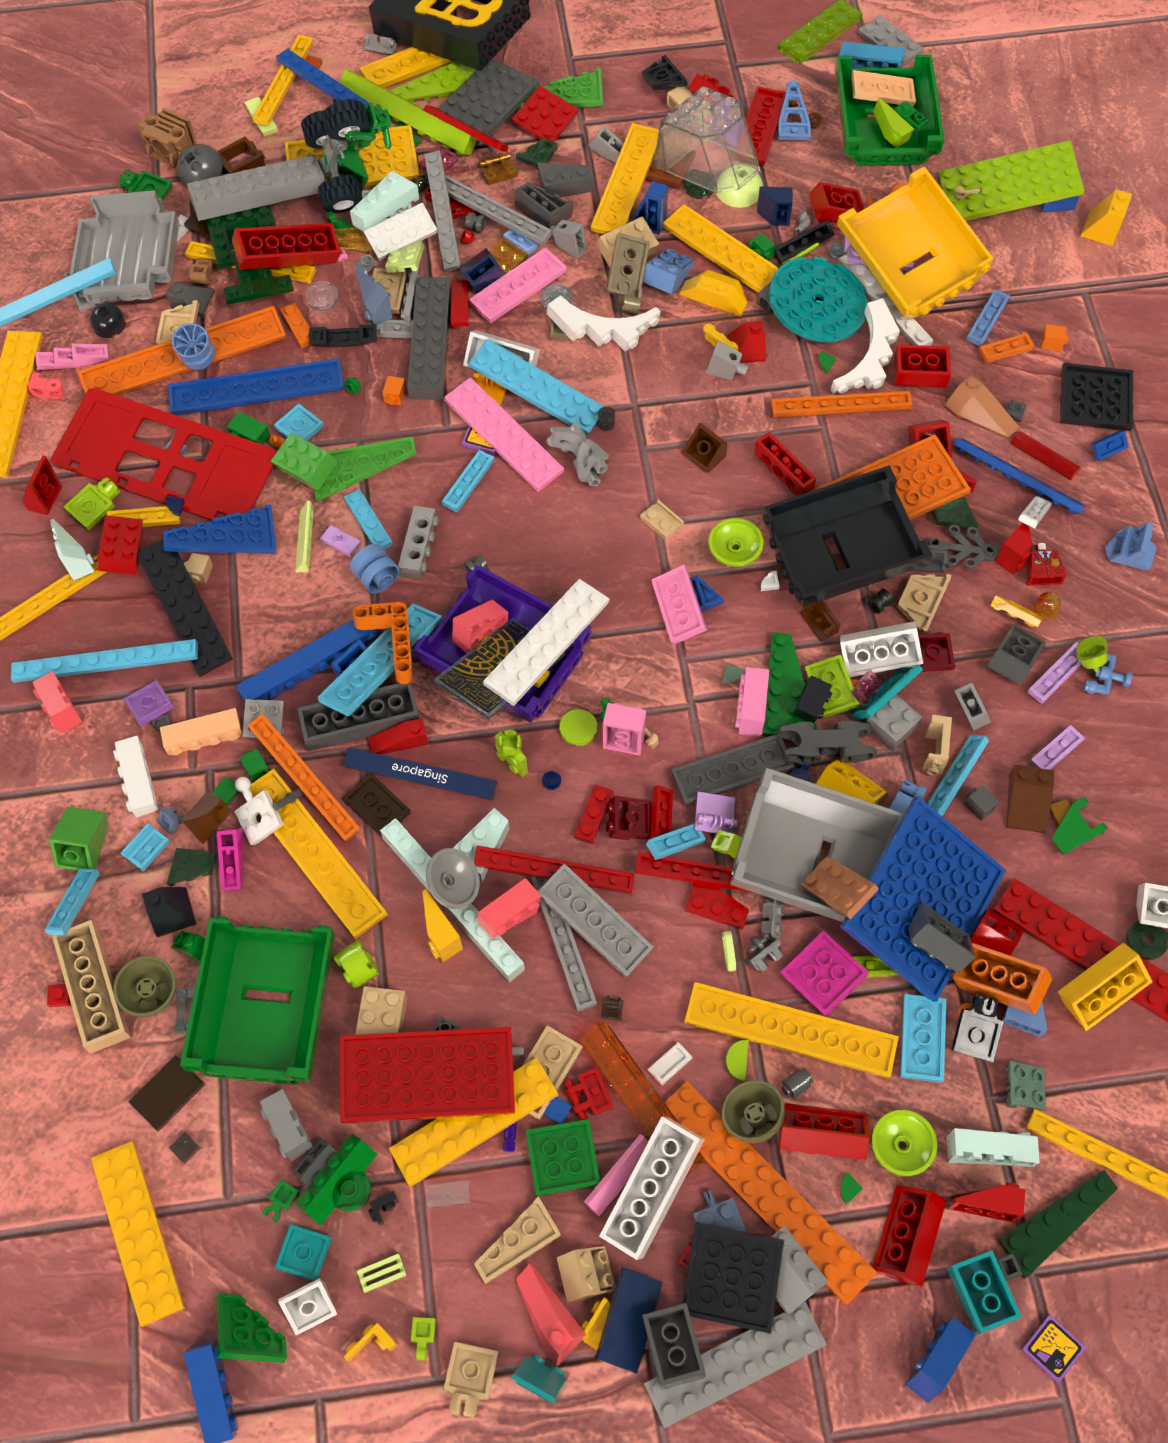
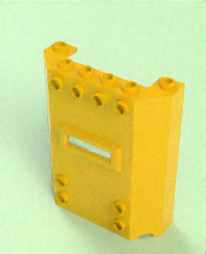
(905, 228)

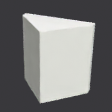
(308, 1306)

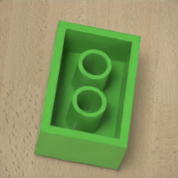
(304, 461)

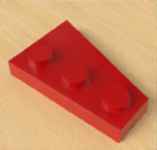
(717, 906)

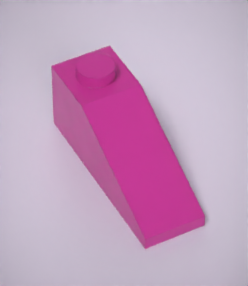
(231, 857)

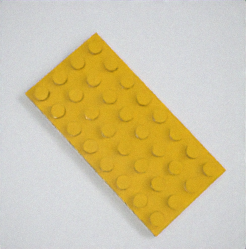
(376, 158)

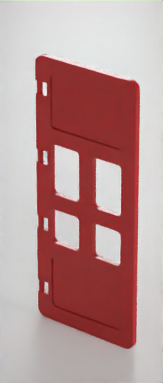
(106, 429)

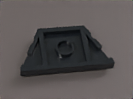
(664, 75)

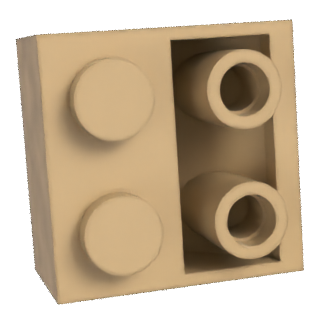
(586, 1273)

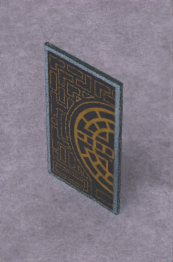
(467, 675)

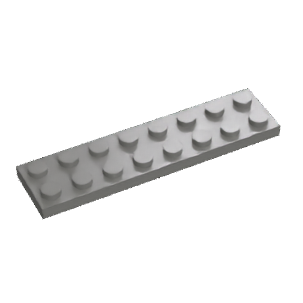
(739, 1364)

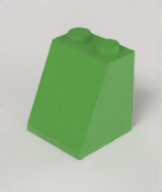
(78, 838)

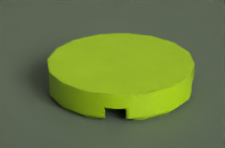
(578, 727)

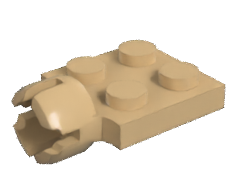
(469, 1377)

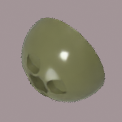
(140, 978)
(749, 1103)

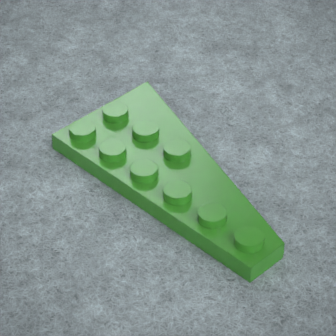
(579, 90)
(363, 462)

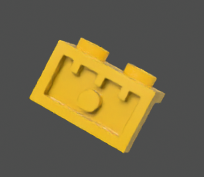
(596, 1325)

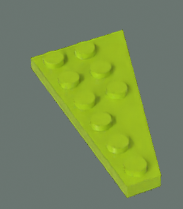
(438, 83)

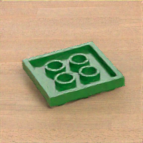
(562, 1157)

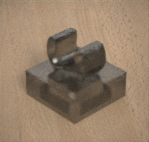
(612, 1008)
(184, 1147)

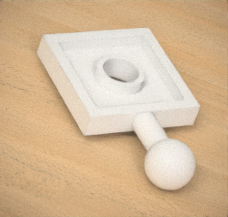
(248, 813)

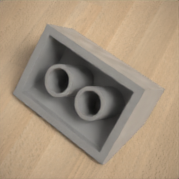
(798, 1274)

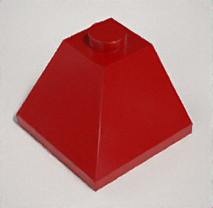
(750, 341)

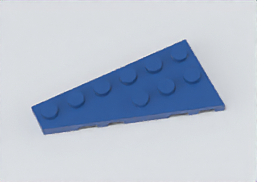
(227, 534)

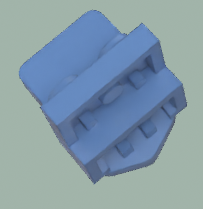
(1132, 547)

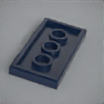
(624, 1328)

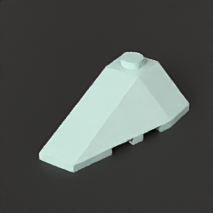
(71, 553)

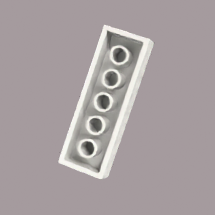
(652, 1188)

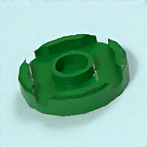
(351, 1191)

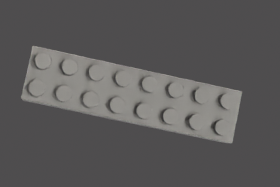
(255, 187)

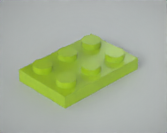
(835, 673)

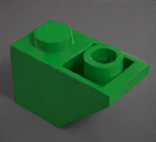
(911, 115)
(189, 945)

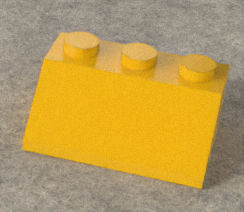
(849, 781)

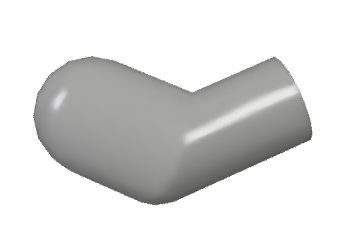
(804, 222)

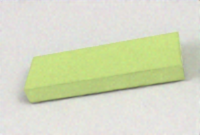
(252, 105)

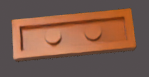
(296, 324)
(1006, 348)

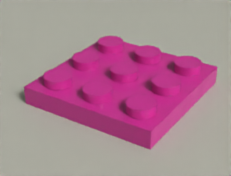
(824, 973)

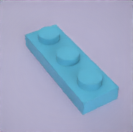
(675, 841)

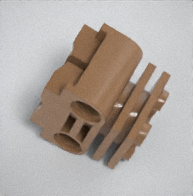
(167, 135)

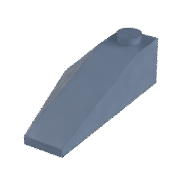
(374, 297)

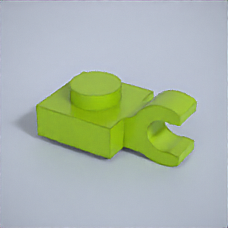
(422, 1333)

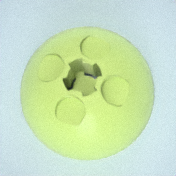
(745, 196)

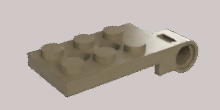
(628, 285)

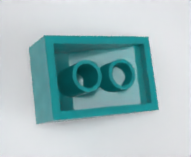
(540, 1379)

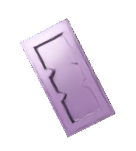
(340, 541)

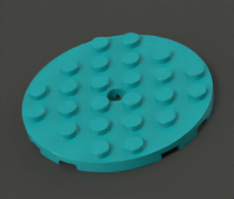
(794, 296)

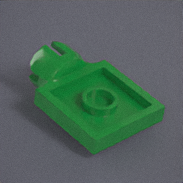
(145, 182)

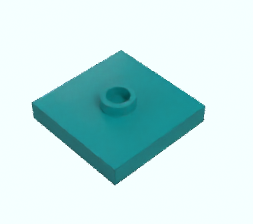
(303, 1252)

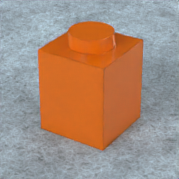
(1054, 337)
(394, 390)

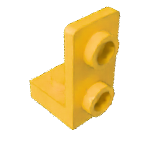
(384, 1341)

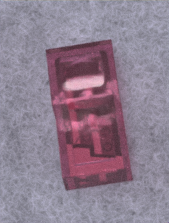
(866, 687)

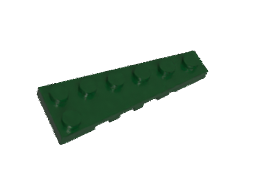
(1047, 1230)

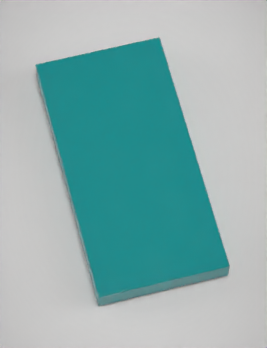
(886, 692)

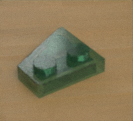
(538, 153)
(955, 513)
(190, 864)

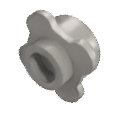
(367, 262)

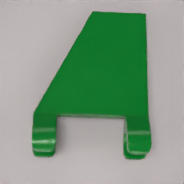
(1074, 830)

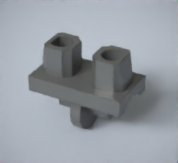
(771, 948)

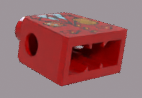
(1045, 567)

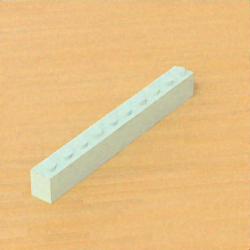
(416, 860)

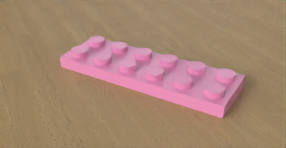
(517, 285)

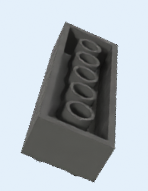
(379, 712)

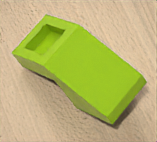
(726, 843)

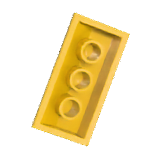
(1105, 986)

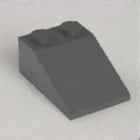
(1016, 654)

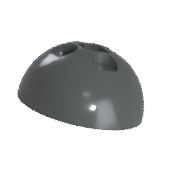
(198, 163)

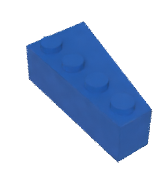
(211, 1392)

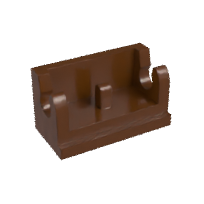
(821, 620)

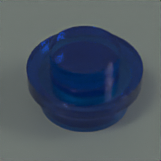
(551, 780)

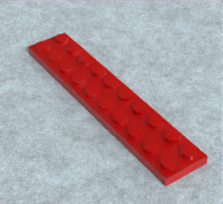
(1074, 939)

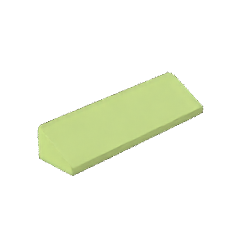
(304, 538)

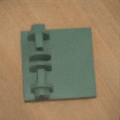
(1026, 1086)

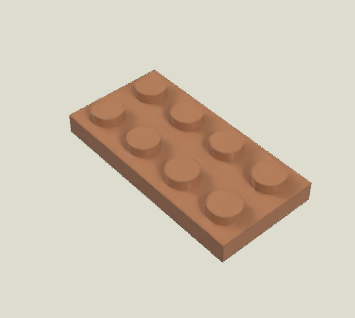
(839, 887)

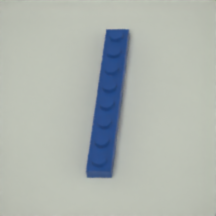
(317, 77)
(1025, 479)

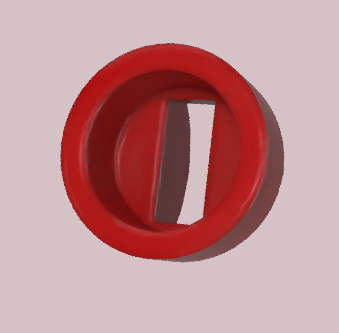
(467, 237)

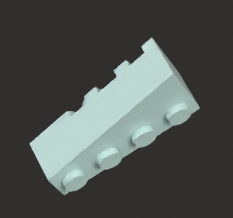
(992, 1148)

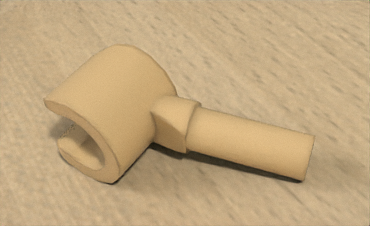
(961, 193)
(652, 740)

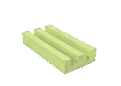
(363, 1280)

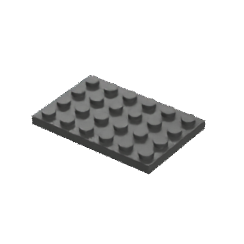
(489, 96)

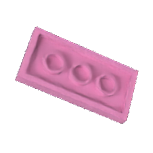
(679, 604)

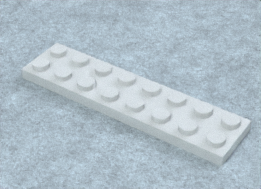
(546, 642)

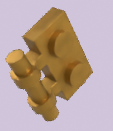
(499, 172)

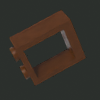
(237, 148)

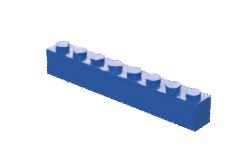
(303, 663)

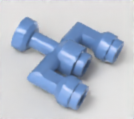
(1105, 674)

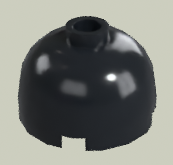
(107, 320)

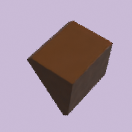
(705, 448)

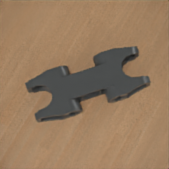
(814, 743)

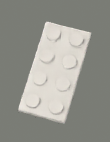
(400, 231)

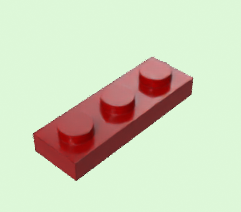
(661, 811)
(593, 814)

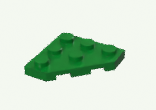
(246, 1333)

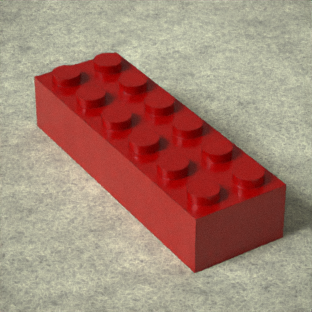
(285, 246)

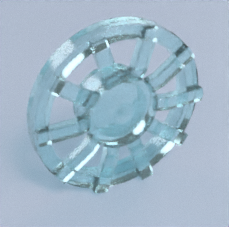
(553, 295)

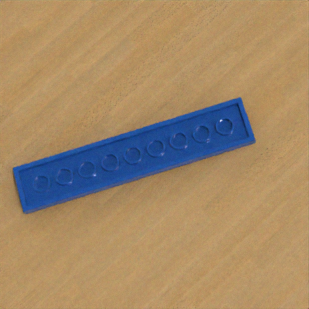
(255, 387)

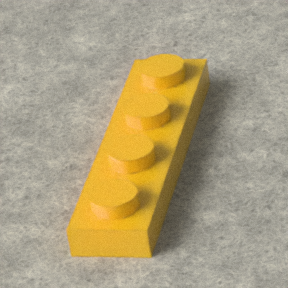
(151, 516)

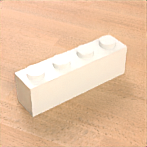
(136, 776)

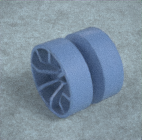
(193, 346)
(374, 568)

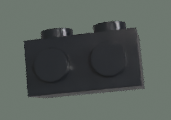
(812, 699)

